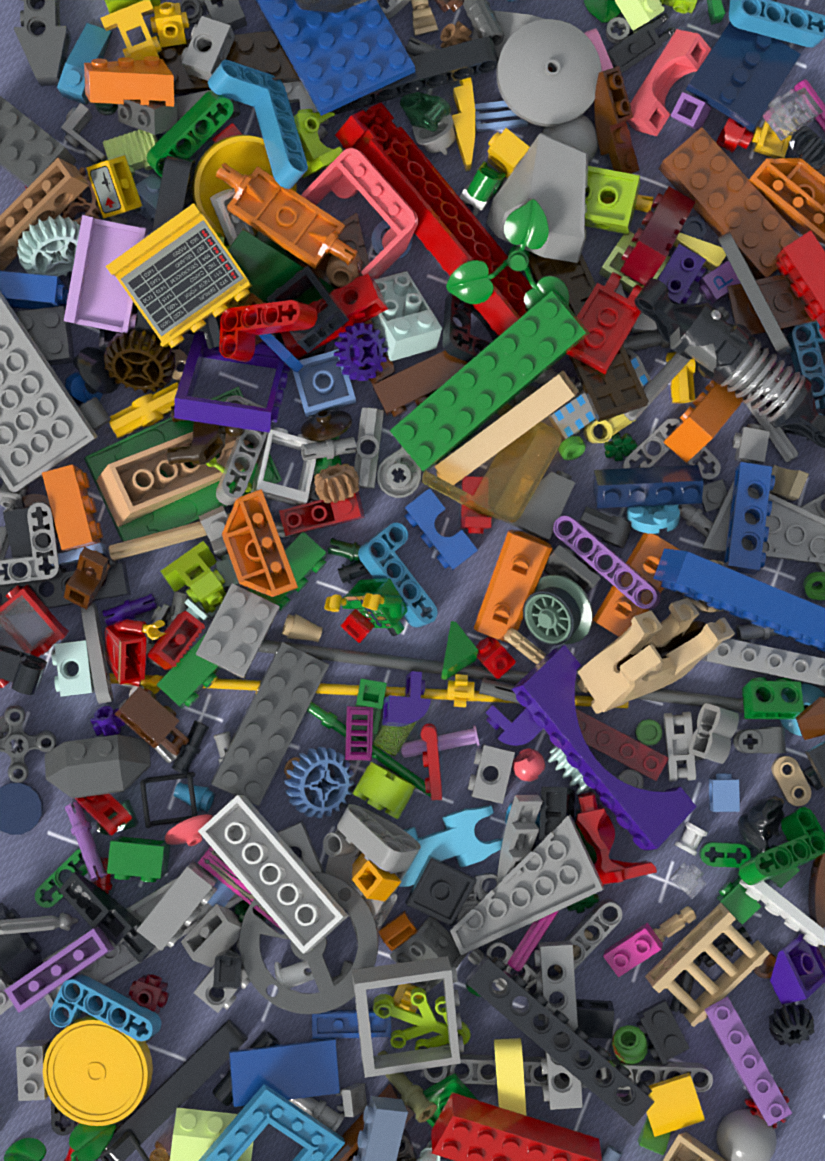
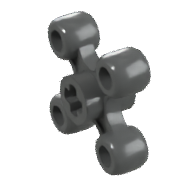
(27, 741)

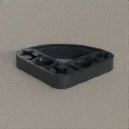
(457, 339)

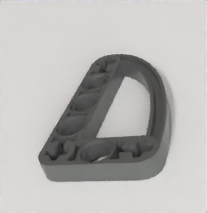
(755, 295)

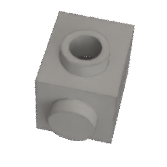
(751, 444)

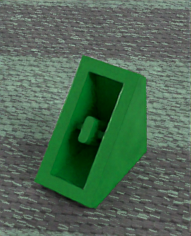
(459, 652)

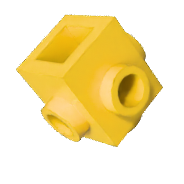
(169, 24)

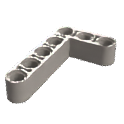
(576, 937)

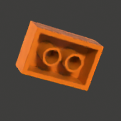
(72, 507)

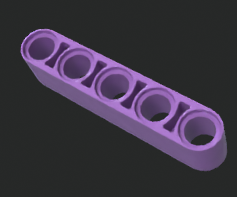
(595, 557)

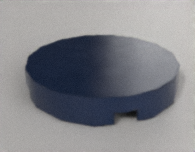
(19, 808)

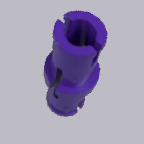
(129, 609)

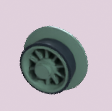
(558, 611)

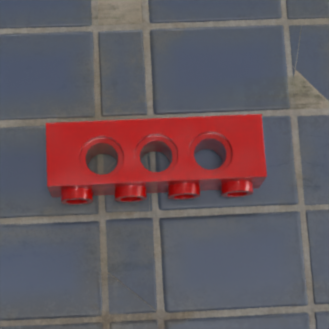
(367, 305)

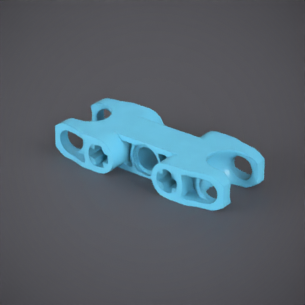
(455, 840)

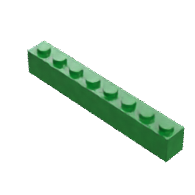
(194, 672)

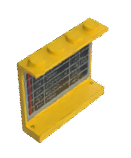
(180, 276)

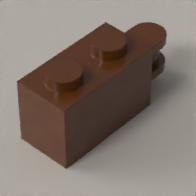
(152, 720)

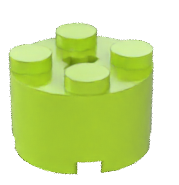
(384, 790)

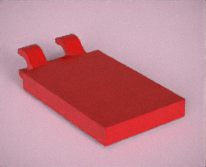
(609, 321)

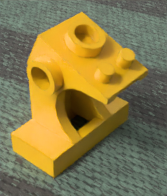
(131, 18)

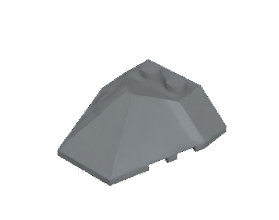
(557, 180)

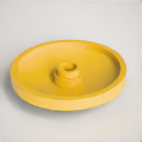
(240, 153)

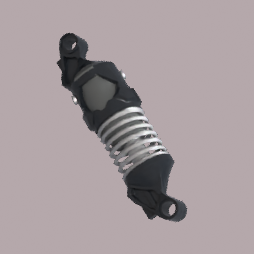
(734, 359)

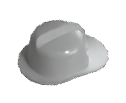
(439, 139)

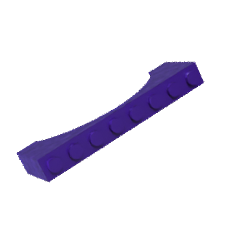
(550, 698)

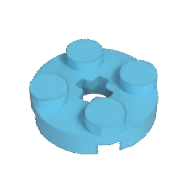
(652, 518)

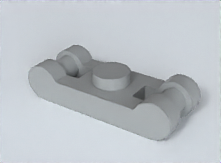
(678, 746)

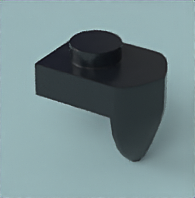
(228, 970)

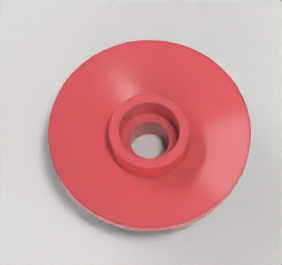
(187, 831)

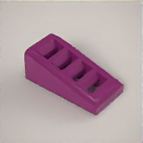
(366, 756)

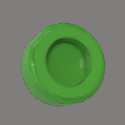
(572, 448)
(648, 732)

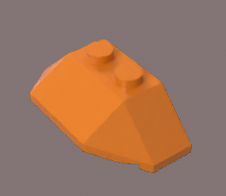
(794, 192)
(257, 547)

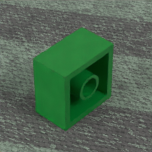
(138, 858)

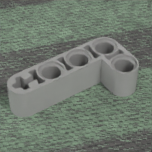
(242, 455)

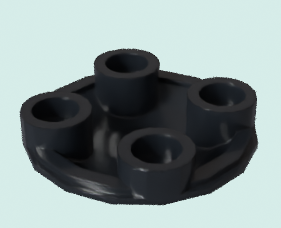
(92, 369)

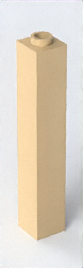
(506, 428)

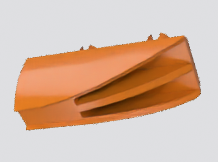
(512, 582)
(617, 609)

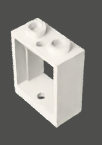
(275, 491)

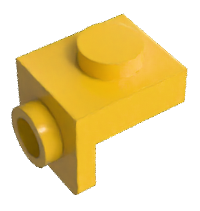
(769, 143)

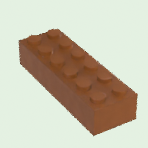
(728, 201)

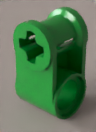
(485, 183)

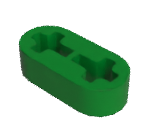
(724, 847)

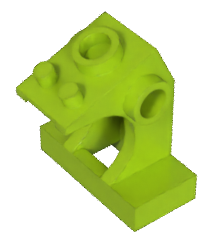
(316, 154)
(194, 571)

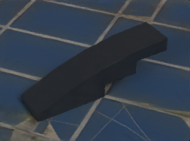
(105, 912)

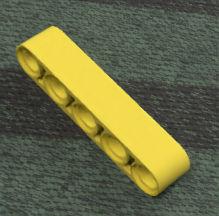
(510, 1074)

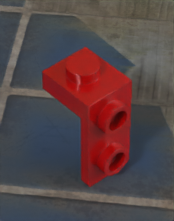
(471, 519)

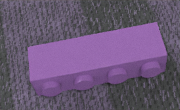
(59, 969)

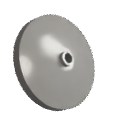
(533, 90)

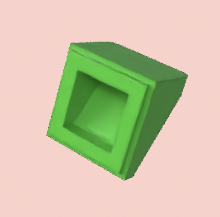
(647, 1140)

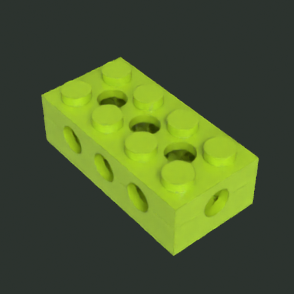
(618, 185)

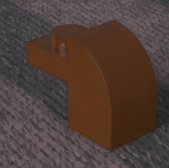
(87, 578)

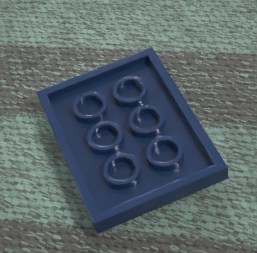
(743, 74)

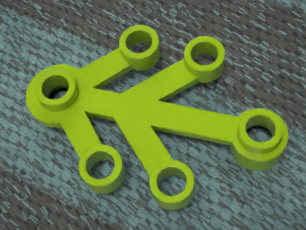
(424, 1023)

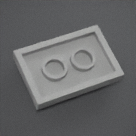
(238, 630)

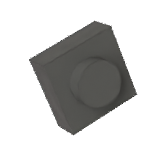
(713, 495)

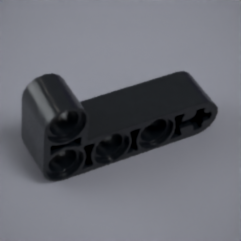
(21, 669)

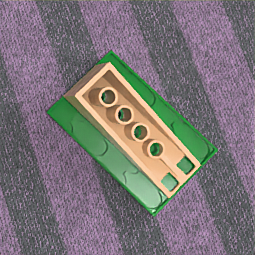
(149, 493)

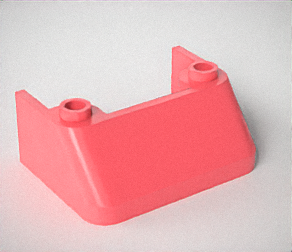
(355, 173)

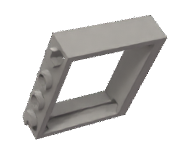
(403, 974)

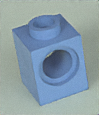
(724, 793)

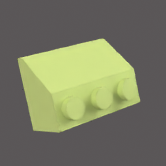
(197, 1131)

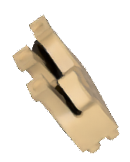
(650, 655)

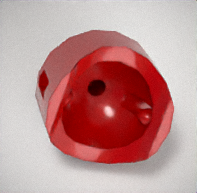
(733, 135)

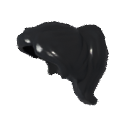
(762, 822)

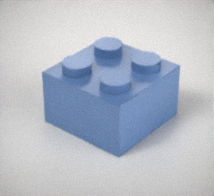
(323, 384)

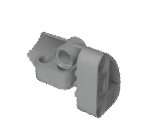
(381, 843)

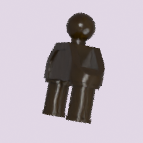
(205, 445)

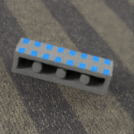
(578, 411)

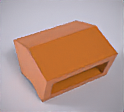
(397, 930)

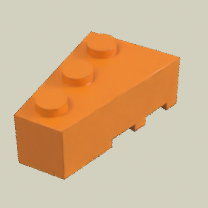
(129, 80)
(703, 421)

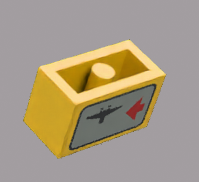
(114, 186)

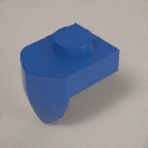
(76, 388)

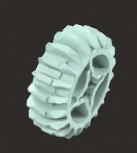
(49, 247)

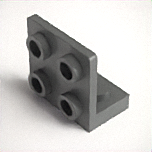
(429, 942)

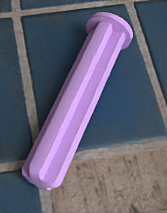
(445, 742)

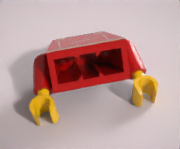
(127, 651)

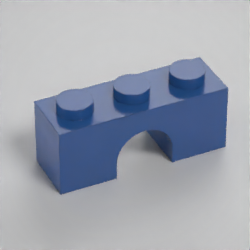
(451, 550)

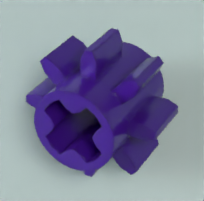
(106, 722)

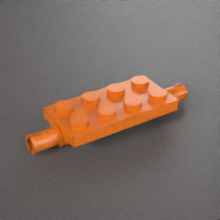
(285, 217)

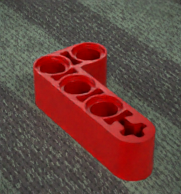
(243, 323)

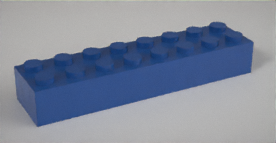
(742, 596)

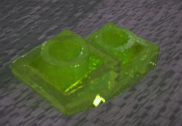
(392, 737)

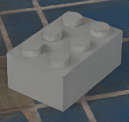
(178, 906)

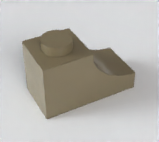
(788, 483)

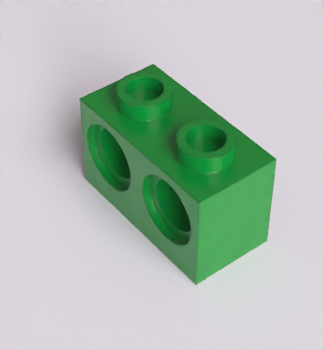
(773, 706)

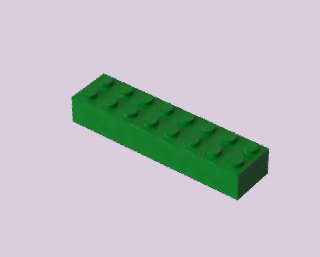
(489, 381)

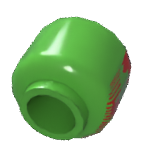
(629, 1044)

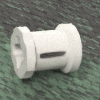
(691, 838)

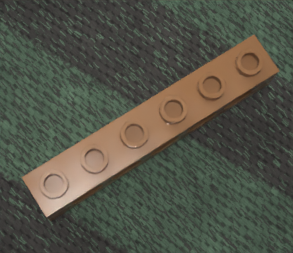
(43, 198)

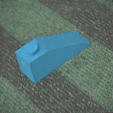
(89, 46)

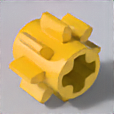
(460, 690)

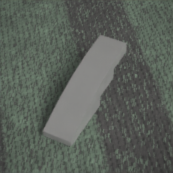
(519, 833)

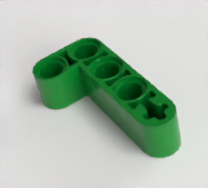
(186, 130)
(804, 844)

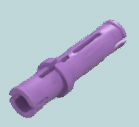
(85, 840)

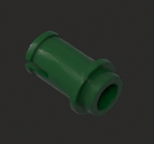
(346, 550)

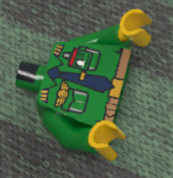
(376, 601)

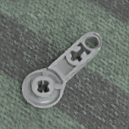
(412, 473)

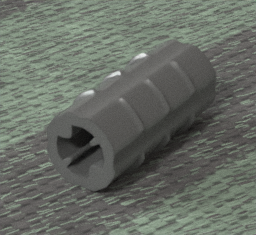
(484, 20)

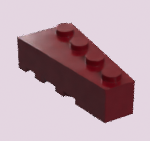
(658, 235)

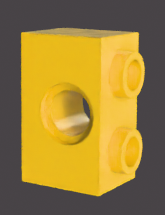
(506, 151)

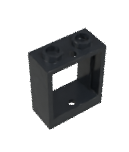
(327, 320)

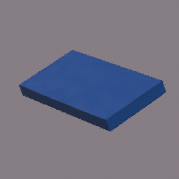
(288, 1069)

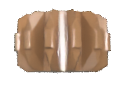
(336, 483)

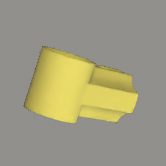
(609, 427)

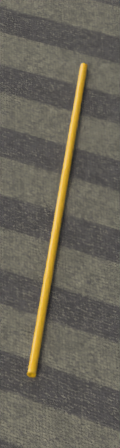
(343, 689)

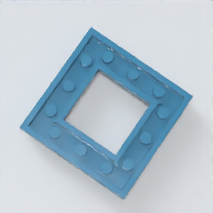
(271, 1108)

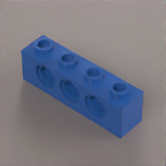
(760, 478)

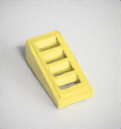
(712, 253)

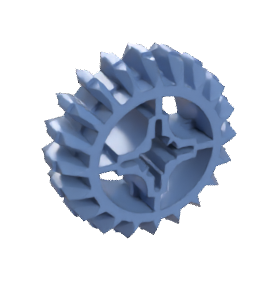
(309, 772)

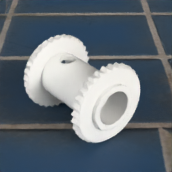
(293, 974)

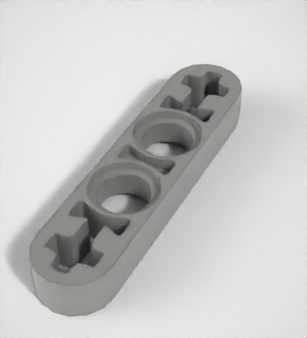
(97, 654)

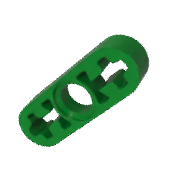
(47, 884)

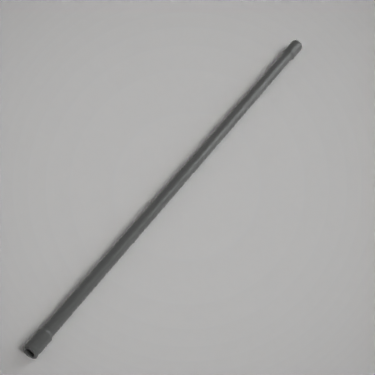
(480, 672)

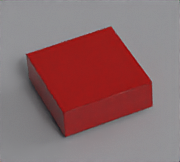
(357, 625)

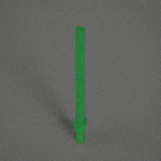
(330, 720)

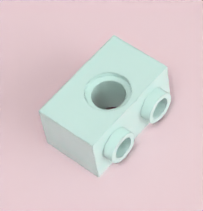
(82, 681)

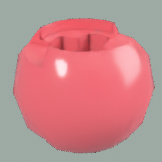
(528, 765)

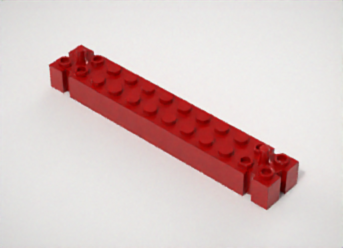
(443, 219)

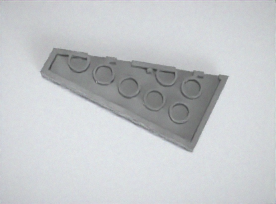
(792, 531)
(541, 884)

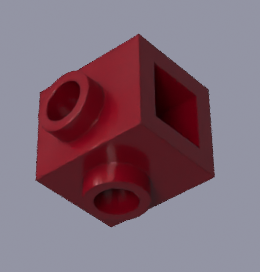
(150, 992)

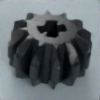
(809, 146)
(791, 1024)

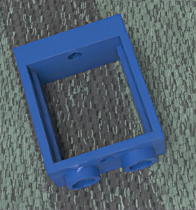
(33, 290)

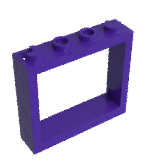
(225, 412)

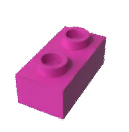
(633, 949)

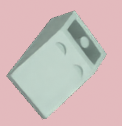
(408, 322)

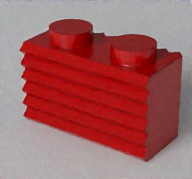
(176, 641)

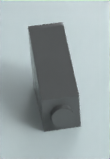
(546, 505)

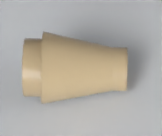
(300, 628)

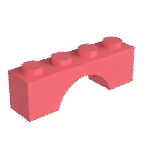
(680, 57)

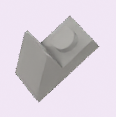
(214, 524)

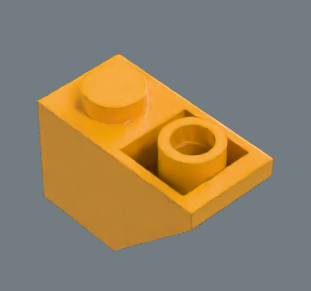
(372, 880)

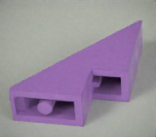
(747, 1061)

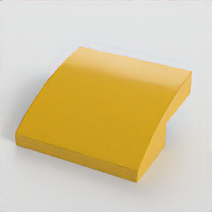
(674, 1105)

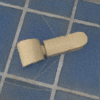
(423, 18)

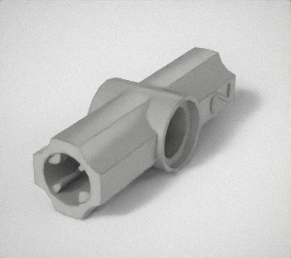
(369, 431)

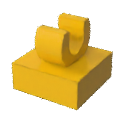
(402, 997)

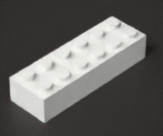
(273, 873)

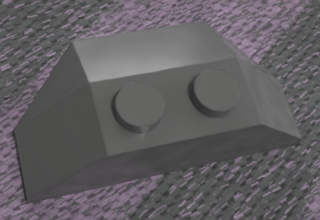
(97, 765)

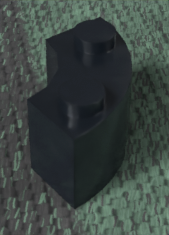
(18, 951)

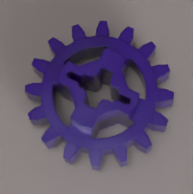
(360, 352)

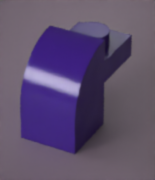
(406, 710)
(518, 731)

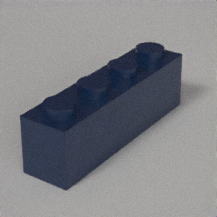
(648, 486)

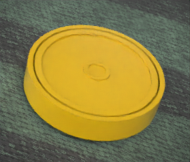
(96, 1072)

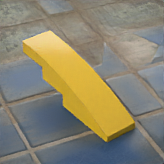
(465, 121)

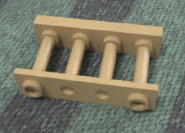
(695, 943)

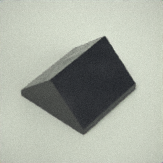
(18, 531)

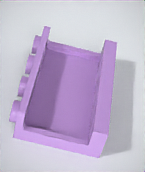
(95, 294)

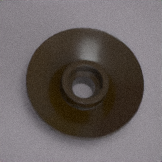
(326, 425)

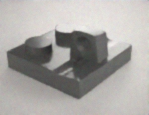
(564, 563)

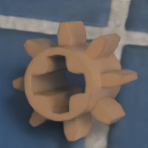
(455, 34)

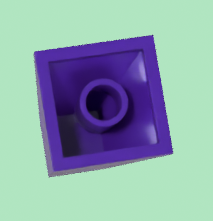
(798, 971)

